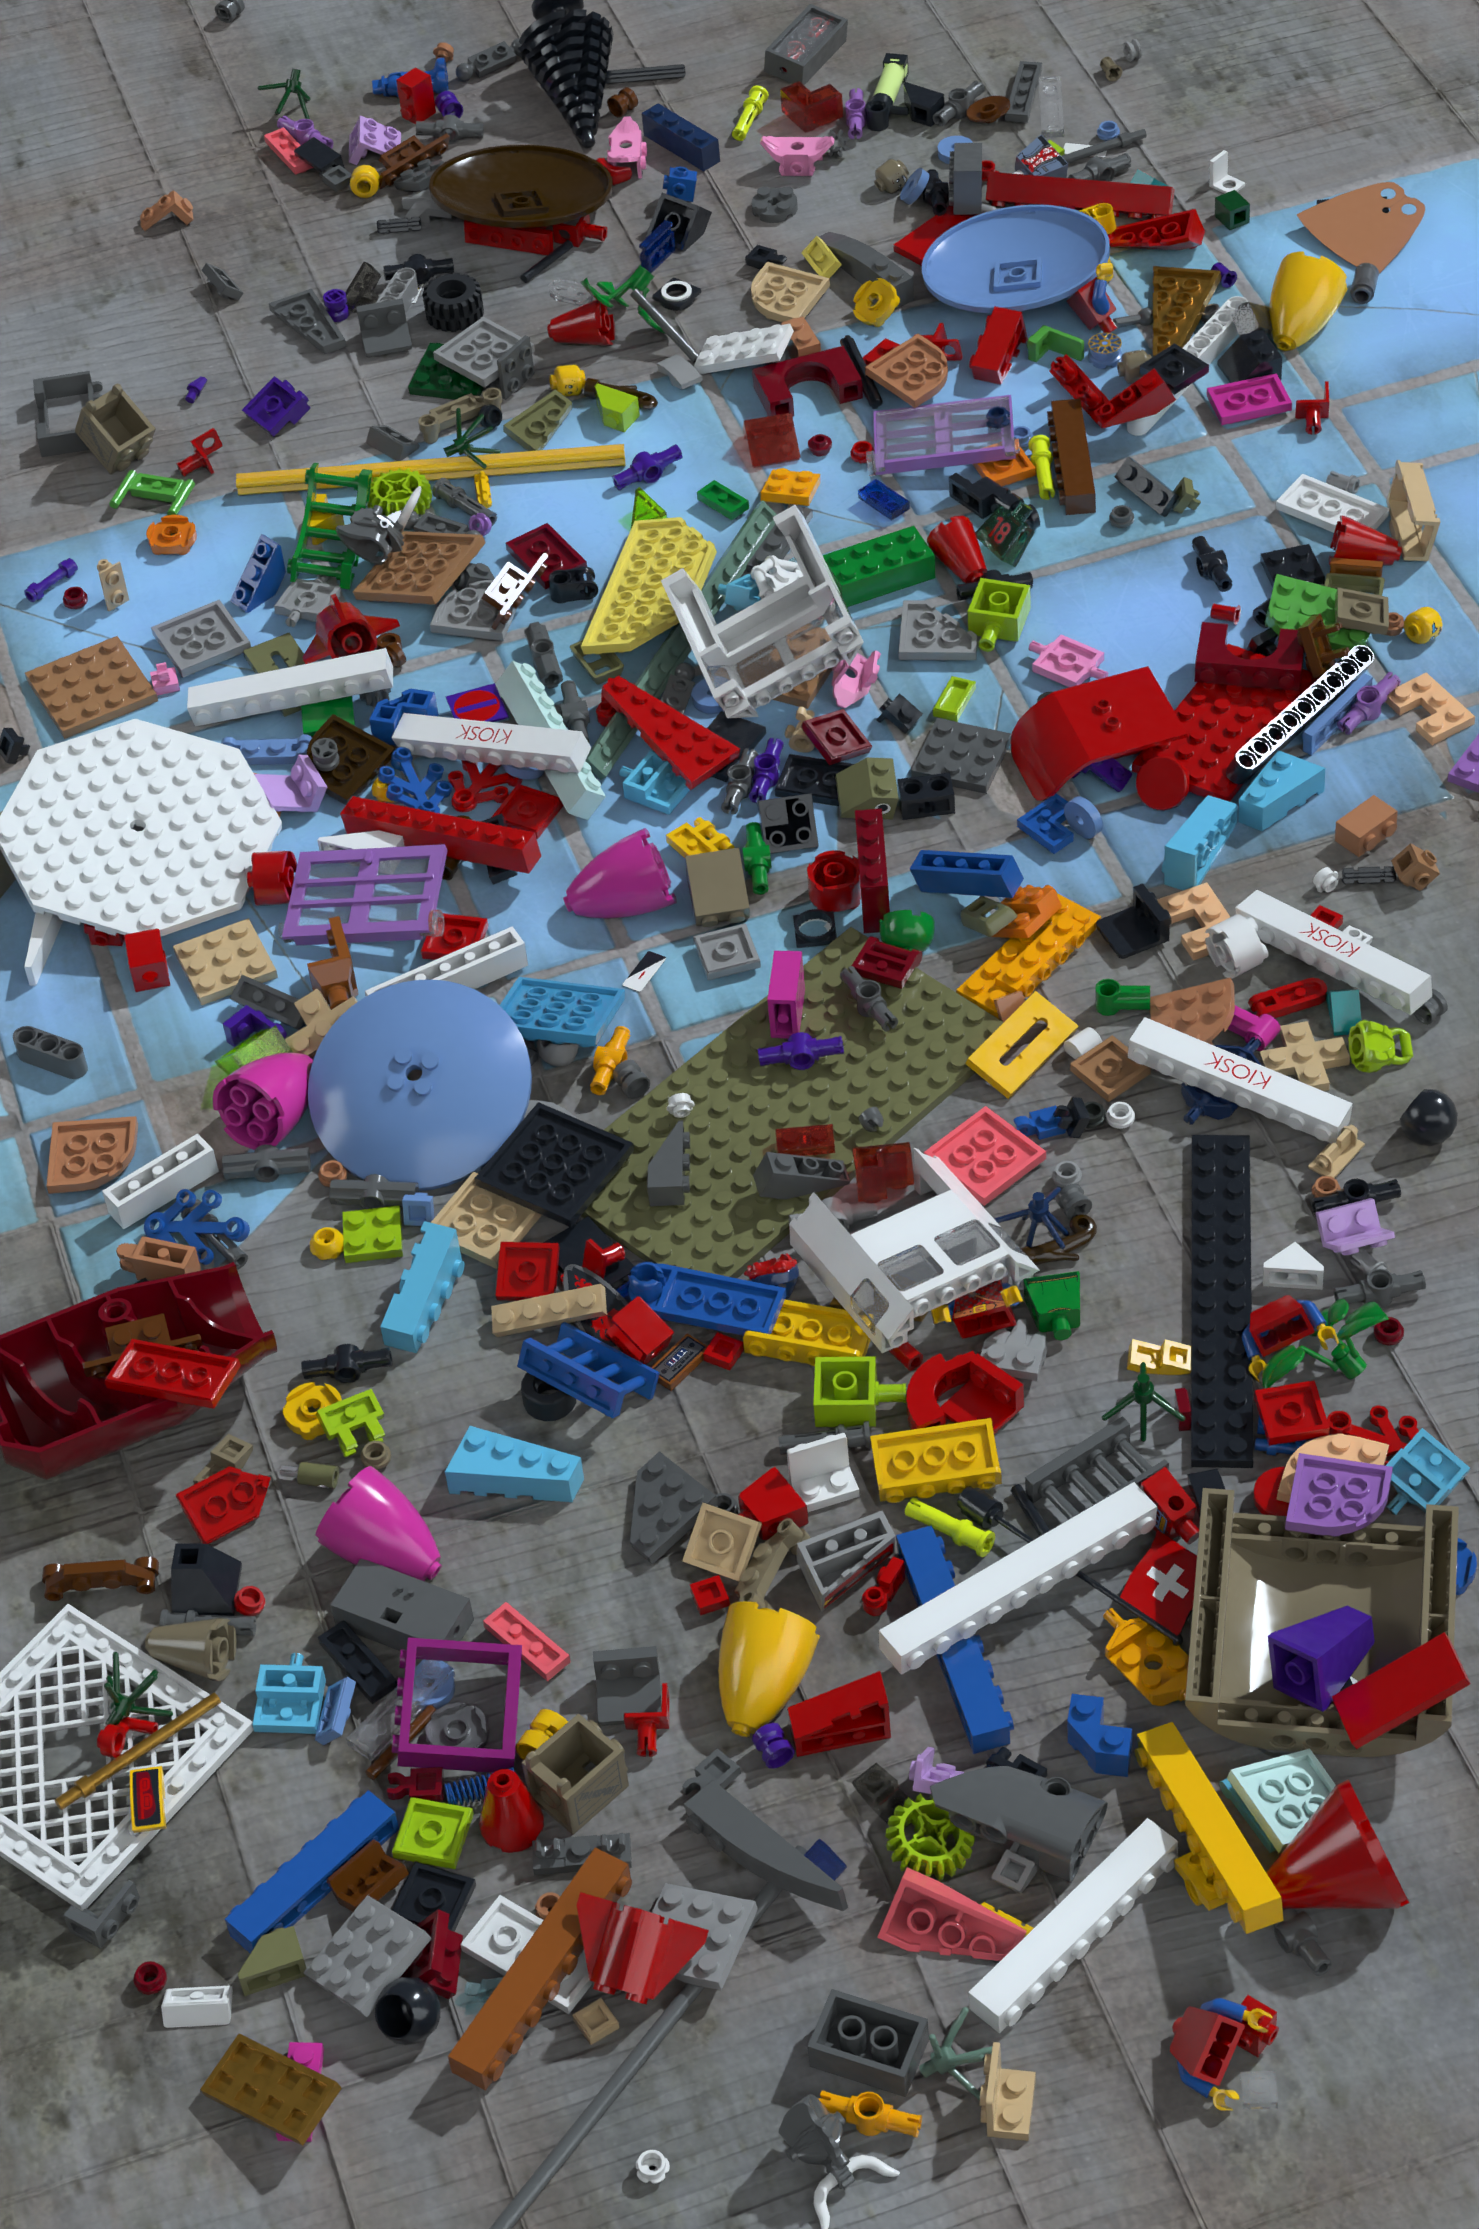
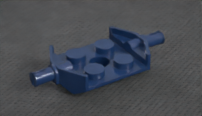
(1207, 1104)

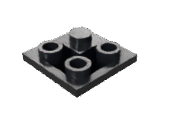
(788, 823)
(204, 1580)

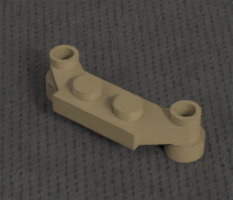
(445, 415)
(766, 1562)

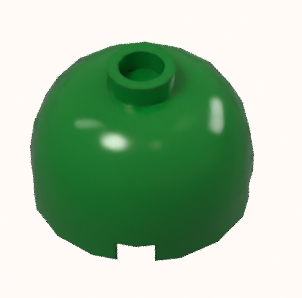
(907, 930)

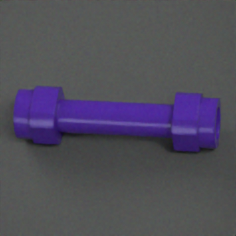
(66, 569)

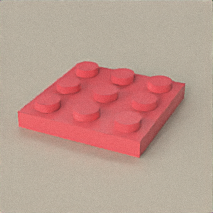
(987, 1154)

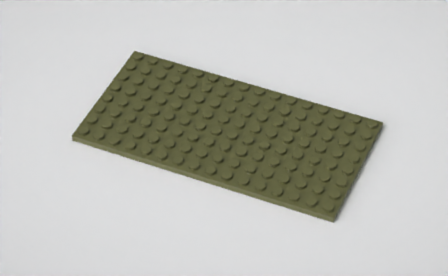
(743, 1103)

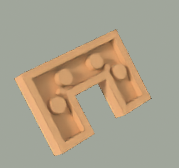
(1446, 712)
(1204, 906)

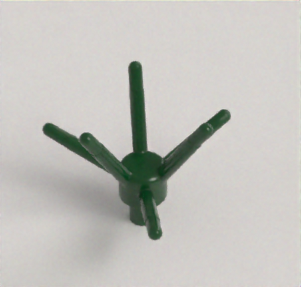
(291, 85)
(461, 443)
(1143, 1394)
(124, 1705)

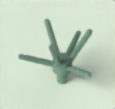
(946, 2060)

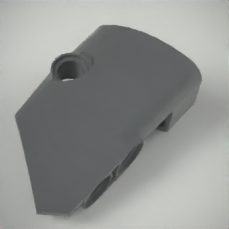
(1026, 1809)

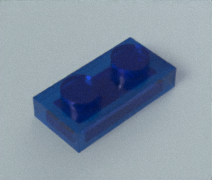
(883, 499)

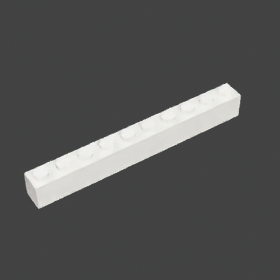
(1017, 1578)

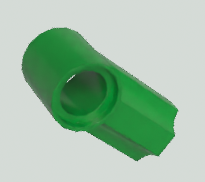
(1112, 997)

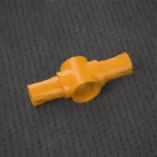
(607, 1059)
(884, 2119)

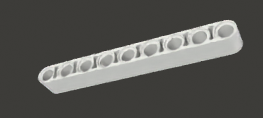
(1204, 345)

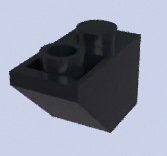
(922, 103)

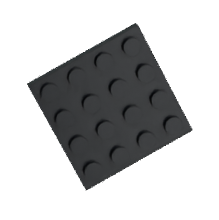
(554, 1164)

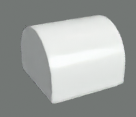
(1082, 1042)

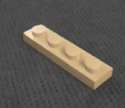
(549, 1310)

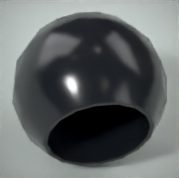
(1429, 1118)
(407, 2011)

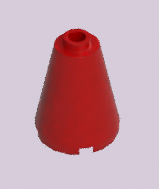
(584, 325)
(1362, 542)
(958, 548)
(509, 1813)

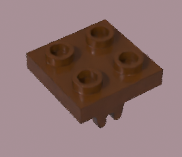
(1314, 639)

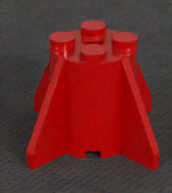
(345, 631)
(634, 1947)

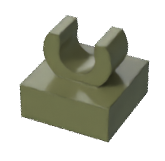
(1187, 496)

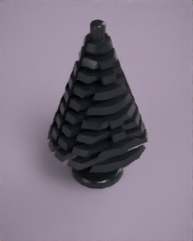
(569, 60)

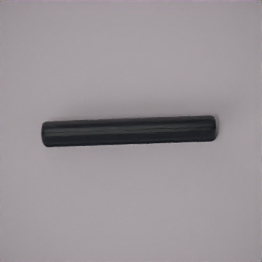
(645, 74)
(868, 385)

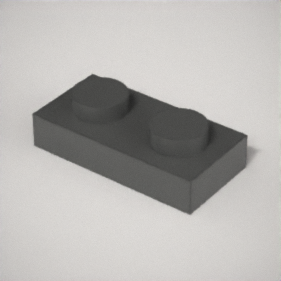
(224, 284)

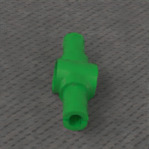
(757, 858)

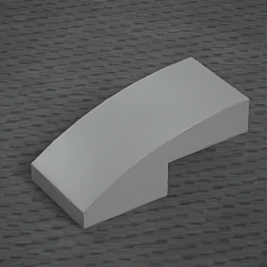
(680, 371)
(1017, 1867)

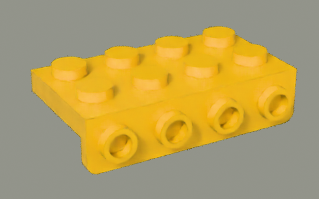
(807, 1333)
(936, 1460)

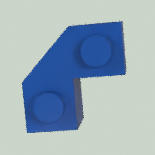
(388, 713)
(1103, 1746)

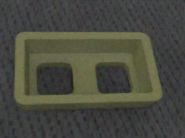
(1356, 582)
(607, 660)
(973, 915)

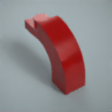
(929, 1383)

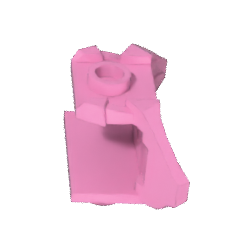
(627, 132)
(796, 153)
(848, 689)

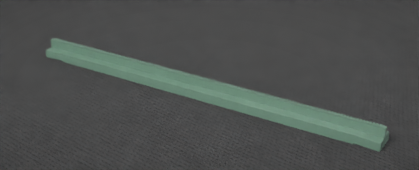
(676, 646)

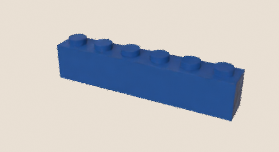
(303, 1879)

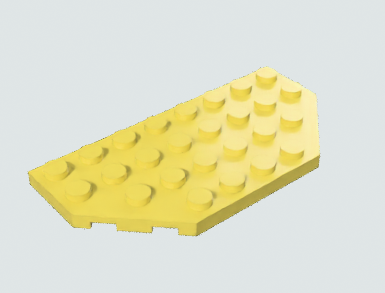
(634, 600)

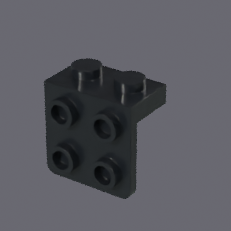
(1138, 926)

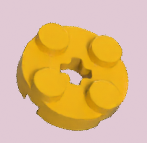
(882, 310)
(297, 1404)

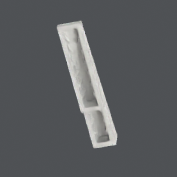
(41, 942)

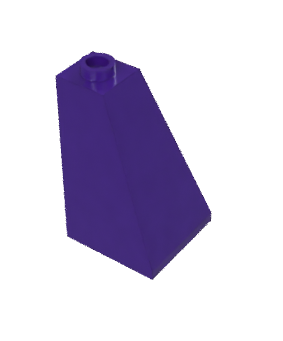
(1319, 1654)

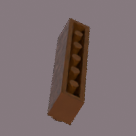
(1072, 456)

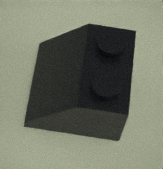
(687, 219)
(1250, 358)

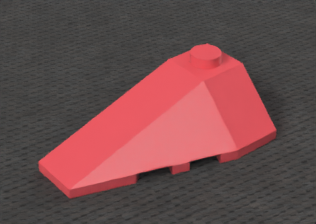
(941, 1920)

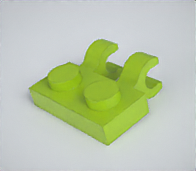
(349, 1415)

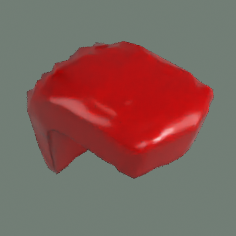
(618, 174)

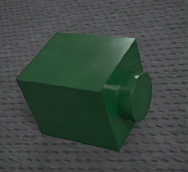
(1232, 210)

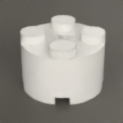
(1235, 945)

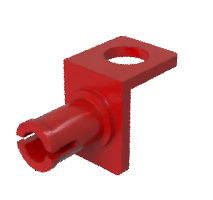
(580, 231)
(940, 339)
(1313, 411)
(200, 454)
(598, 1259)
(648, 1723)

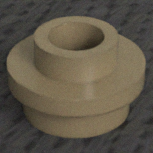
(374, 1449)

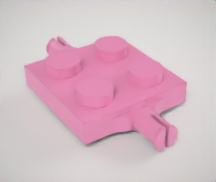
(1067, 661)

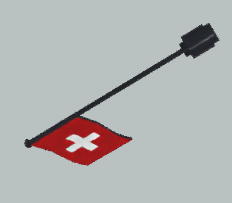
(1156, 1590)

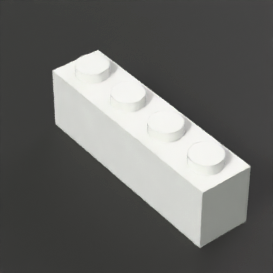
(160, 1181)

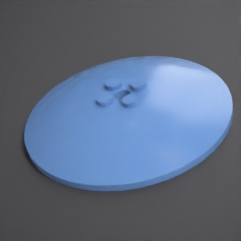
(1015, 258)
(428, 1128)

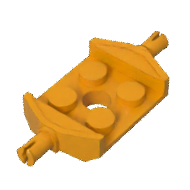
(1137, 1644)

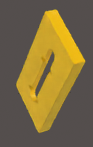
(1011, 1077)

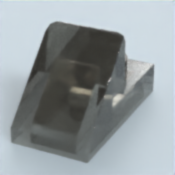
(361, 288)

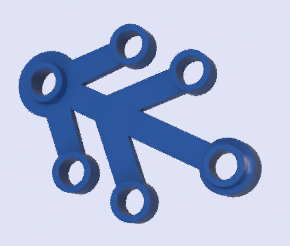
(402, 761)
(191, 1226)

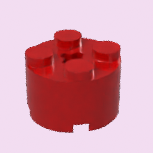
(272, 877)
(834, 881)

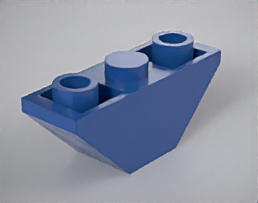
(261, 575)

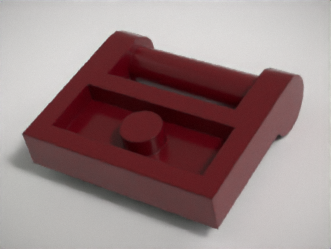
(886, 962)

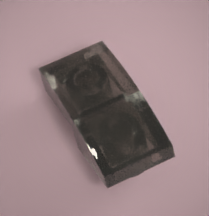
(880, 1791)

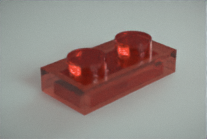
(806, 1140)

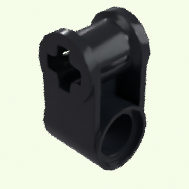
(570, 585)

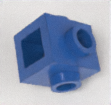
(680, 183)

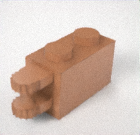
(157, 1258)

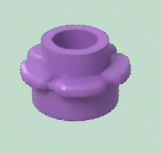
(483, 520)

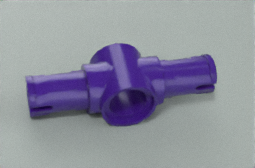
(647, 467)
(766, 770)
(801, 1051)

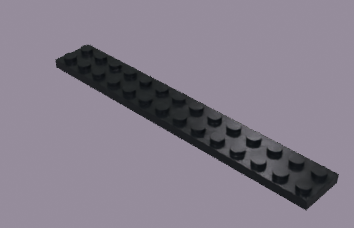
(1221, 1303)

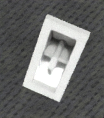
(1293, 1269)

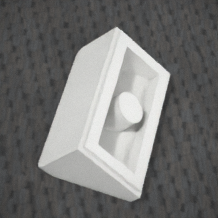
(197, 2006)

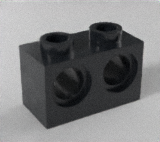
(926, 796)

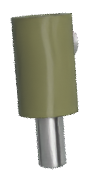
(313, 1474)

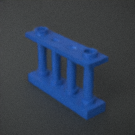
(581, 1382)

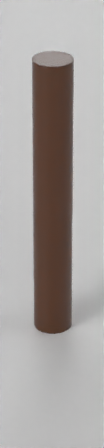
(387, 1756)

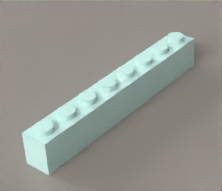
(533, 707)

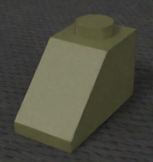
(273, 1961)

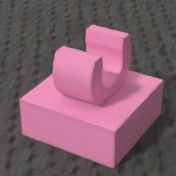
(164, 679)

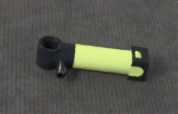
(882, 103)

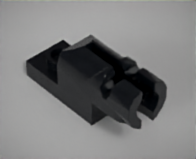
(982, 496)

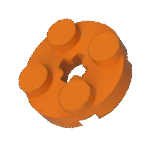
(163, 542)

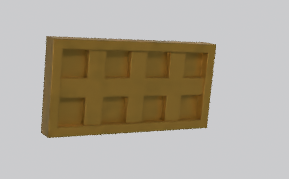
(271, 2089)

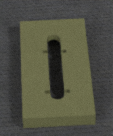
(260, 658)

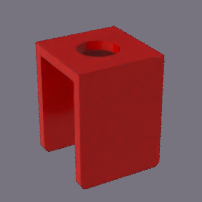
(147, 960)
(639, 1331)

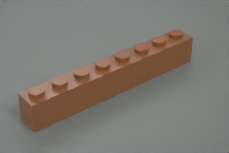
(535, 1975)

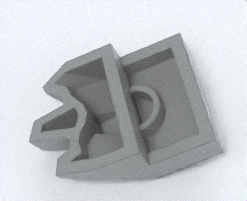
(421, 205)
(1017, 1351)

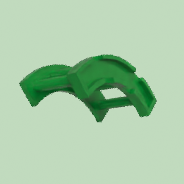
(347, 559)

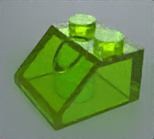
(257, 1046)

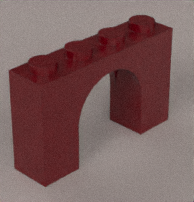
(827, 366)
(1219, 666)
(872, 868)

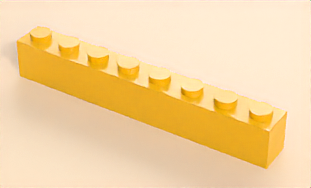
(1209, 1828)

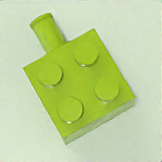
(998, 611)
(849, 1391)

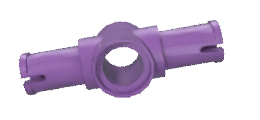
(855, 113)
(302, 130)
(1368, 703)

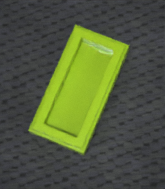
(954, 698)

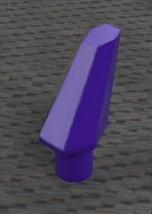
(195, 389)

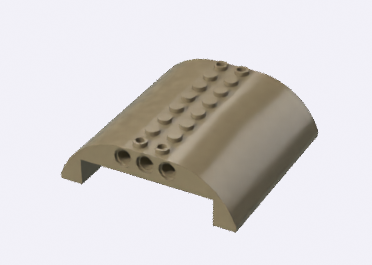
(1268, 1578)

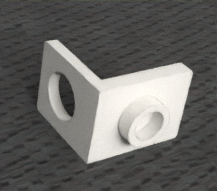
(1218, 174)

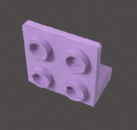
(371, 136)
(295, 792)
(1352, 1227)

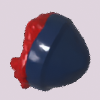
(776, 1272)

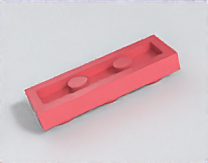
(284, 145)
(537, 1649)

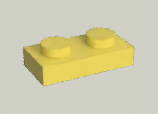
(821, 258)

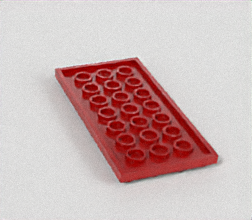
(1218, 725)

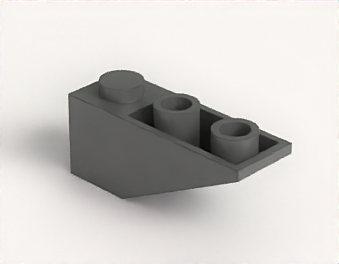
(667, 1170)
(794, 1175)

